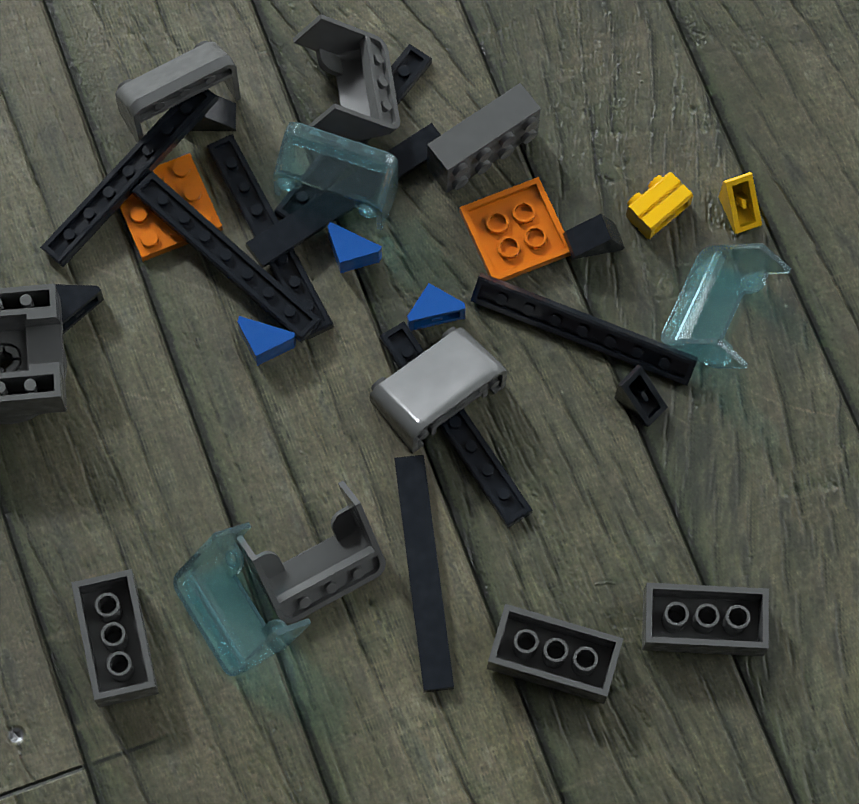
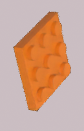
(147, 229)
(515, 230)

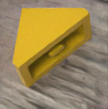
(740, 203)

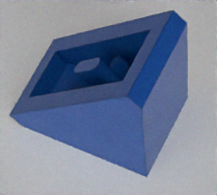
(351, 249)
(435, 308)
(265, 340)

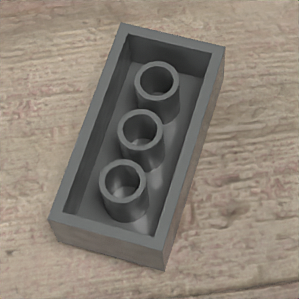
(483, 138)
(705, 619)
(114, 638)
(554, 653)

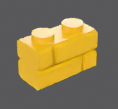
(658, 205)

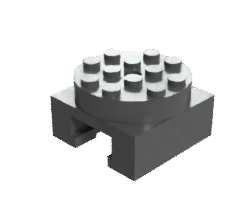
(34, 342)

